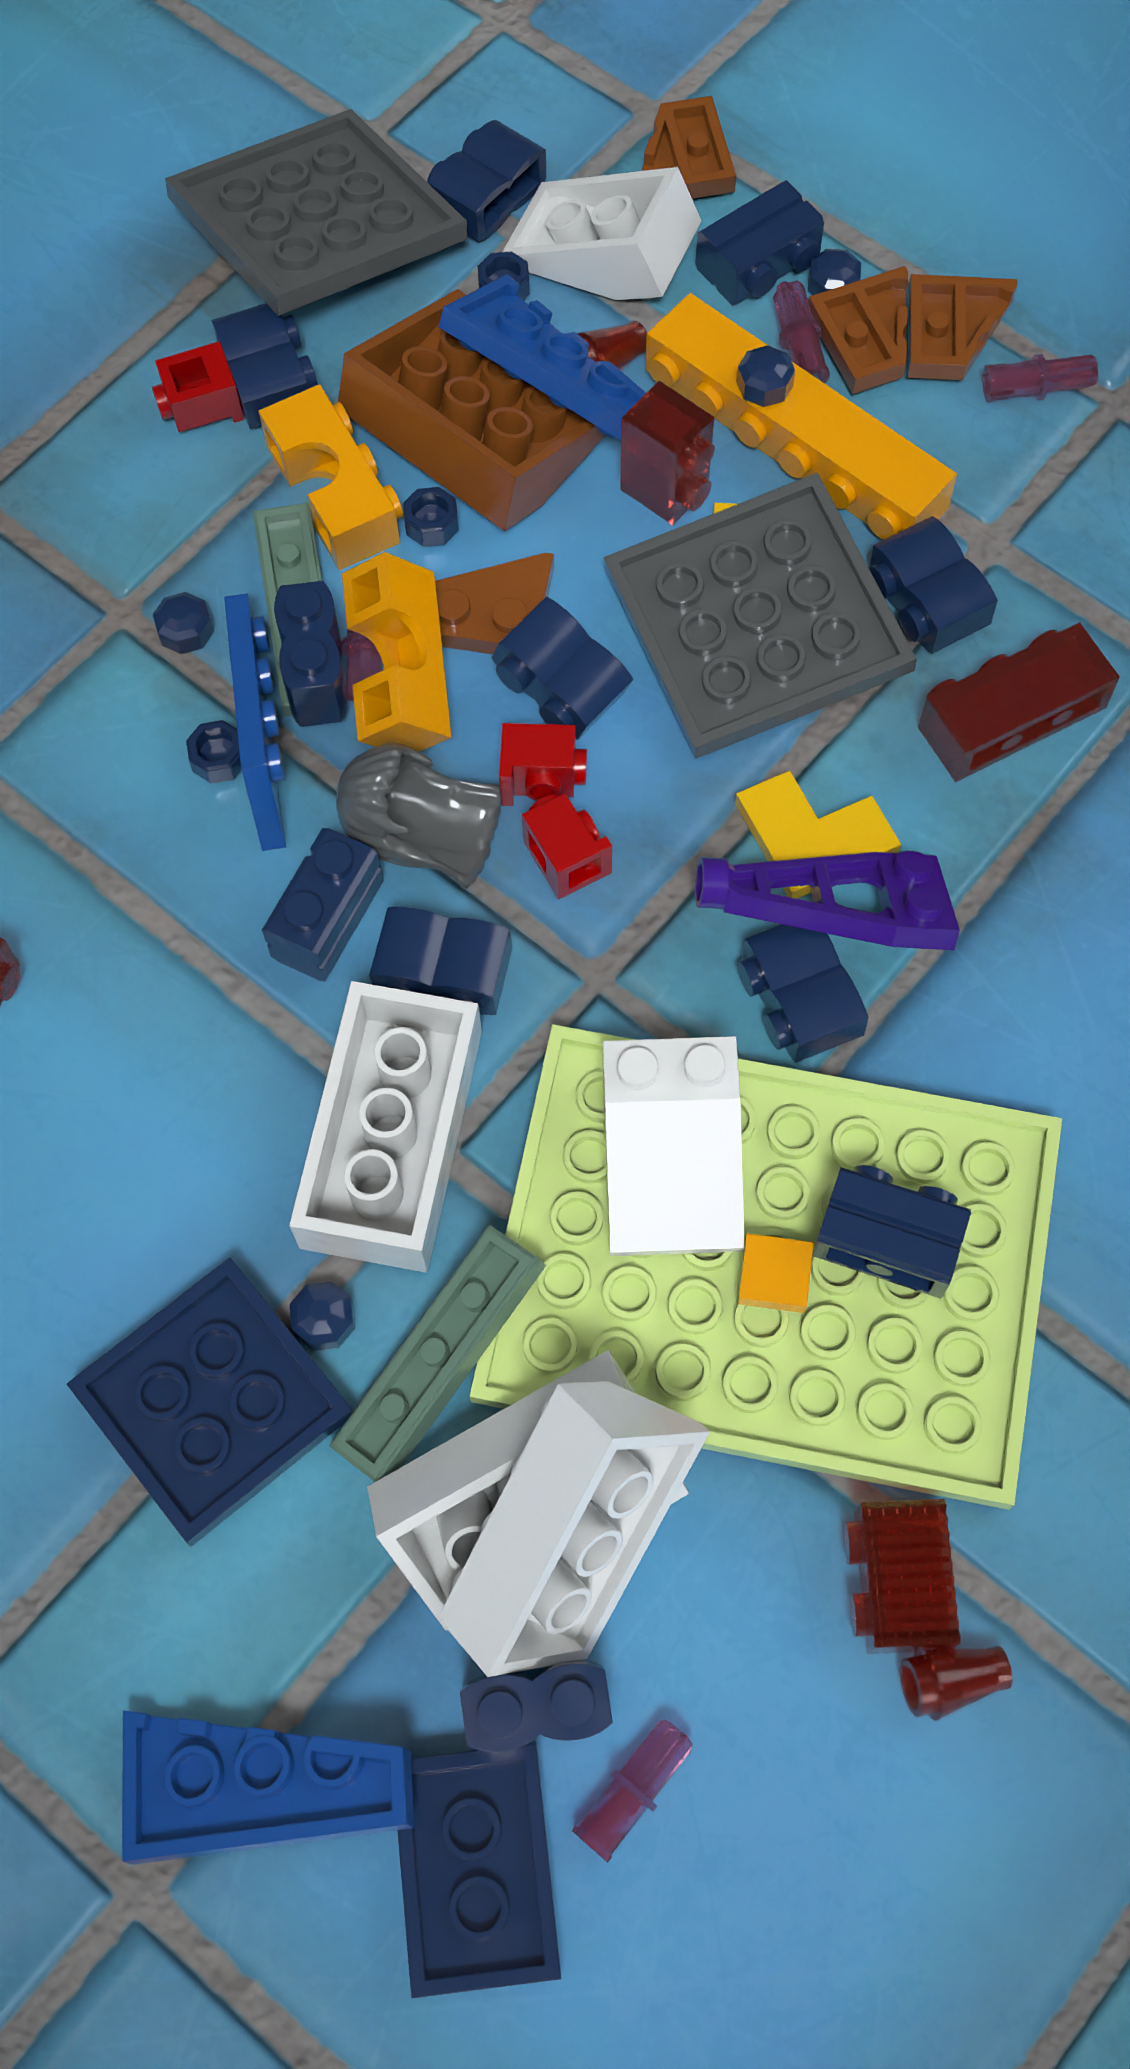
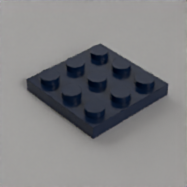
(210, 1401)

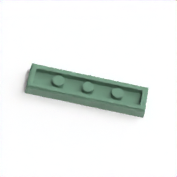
(286, 558)
(437, 1355)

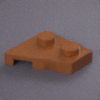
(692, 139)
(952, 322)
(866, 328)
(488, 603)

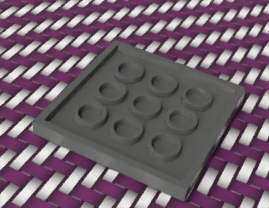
(315, 211)
(758, 615)

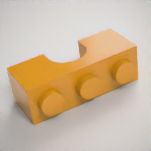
(315, 441)
(399, 614)

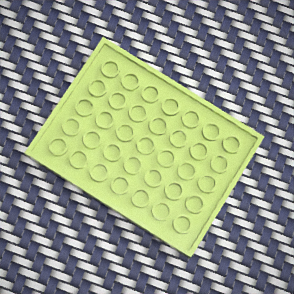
(873, 1371)

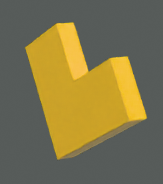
(791, 830)

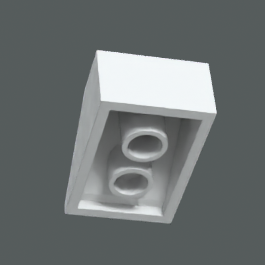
(609, 232)
(673, 1146)

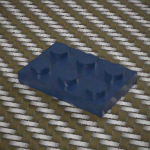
(477, 1874)

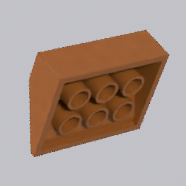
(463, 417)

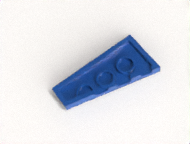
(533, 350)
(256, 718)
(234, 1789)

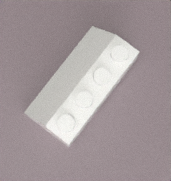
(437, 1503)
(569, 1527)

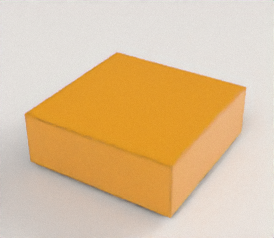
(775, 1273)

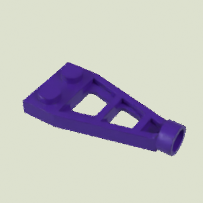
(908, 885)

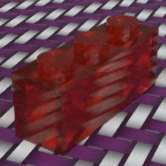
(1017, 700)

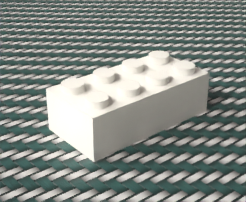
(387, 1127)

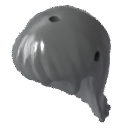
(417, 814)

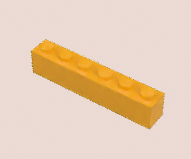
(811, 432)

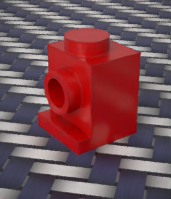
(197, 388)
(539, 761)
(565, 844)

